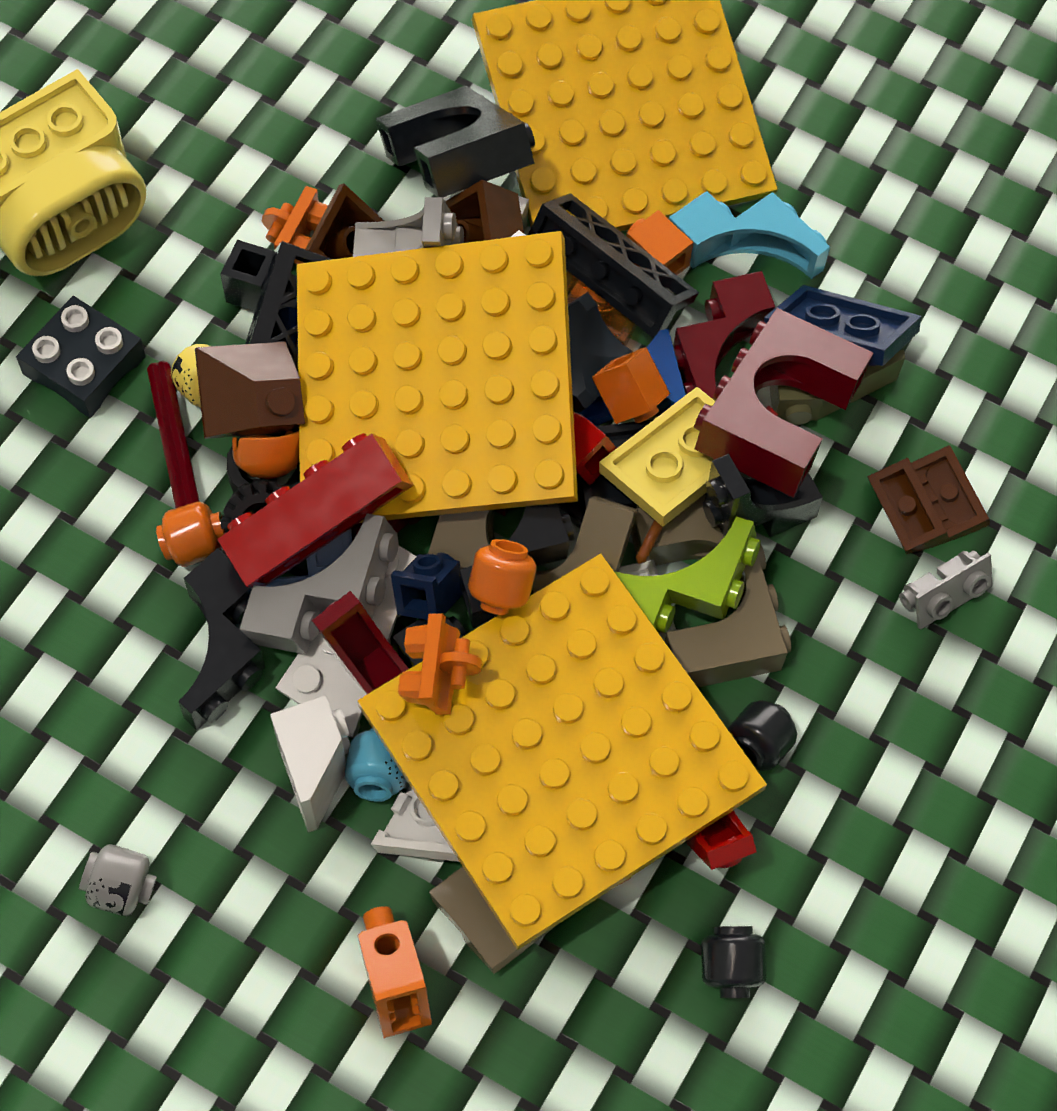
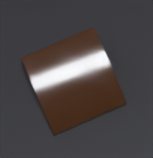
(929, 500)

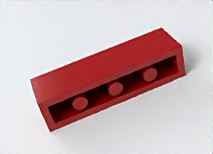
(315, 510)

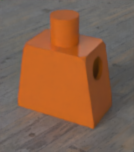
(393, 973)

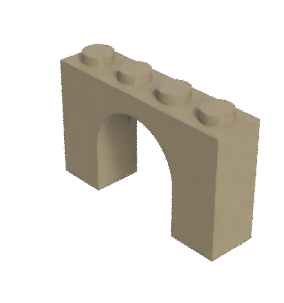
(603, 530)
(742, 643)

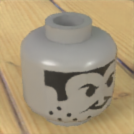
(117, 880)

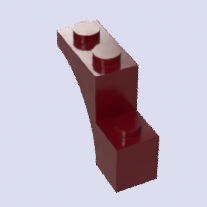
(732, 316)
(359, 643)

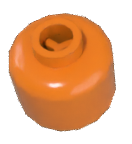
(189, 533)
(502, 576)

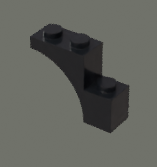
(739, 495)
(547, 539)
(231, 658)

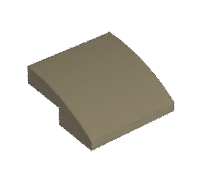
(474, 919)

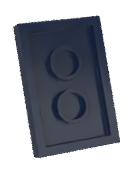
(857, 321)

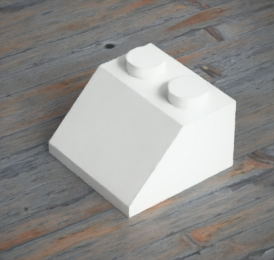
(313, 752)

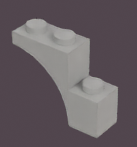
(426, 229)
(284, 614)

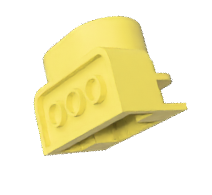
(63, 177)

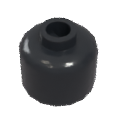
(764, 733)
(733, 960)

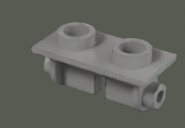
(963, 579)

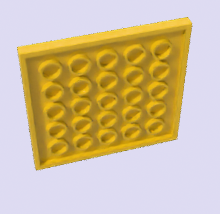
(626, 104)
(449, 362)
(565, 752)

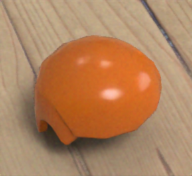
(267, 455)

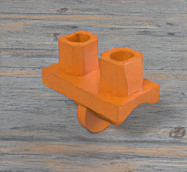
(294, 223)
(443, 666)

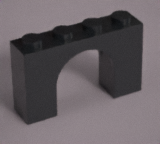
(457, 140)

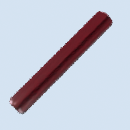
(172, 434)

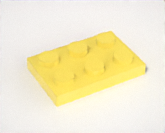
(660, 462)

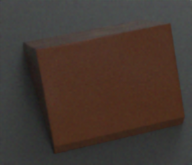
(337, 226)

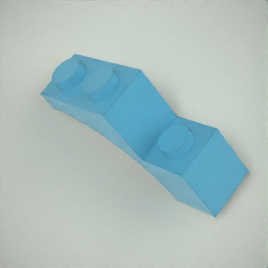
(763, 229)

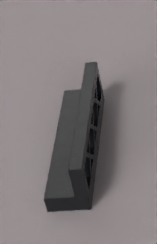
(609, 265)
(272, 297)

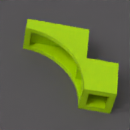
(704, 586)

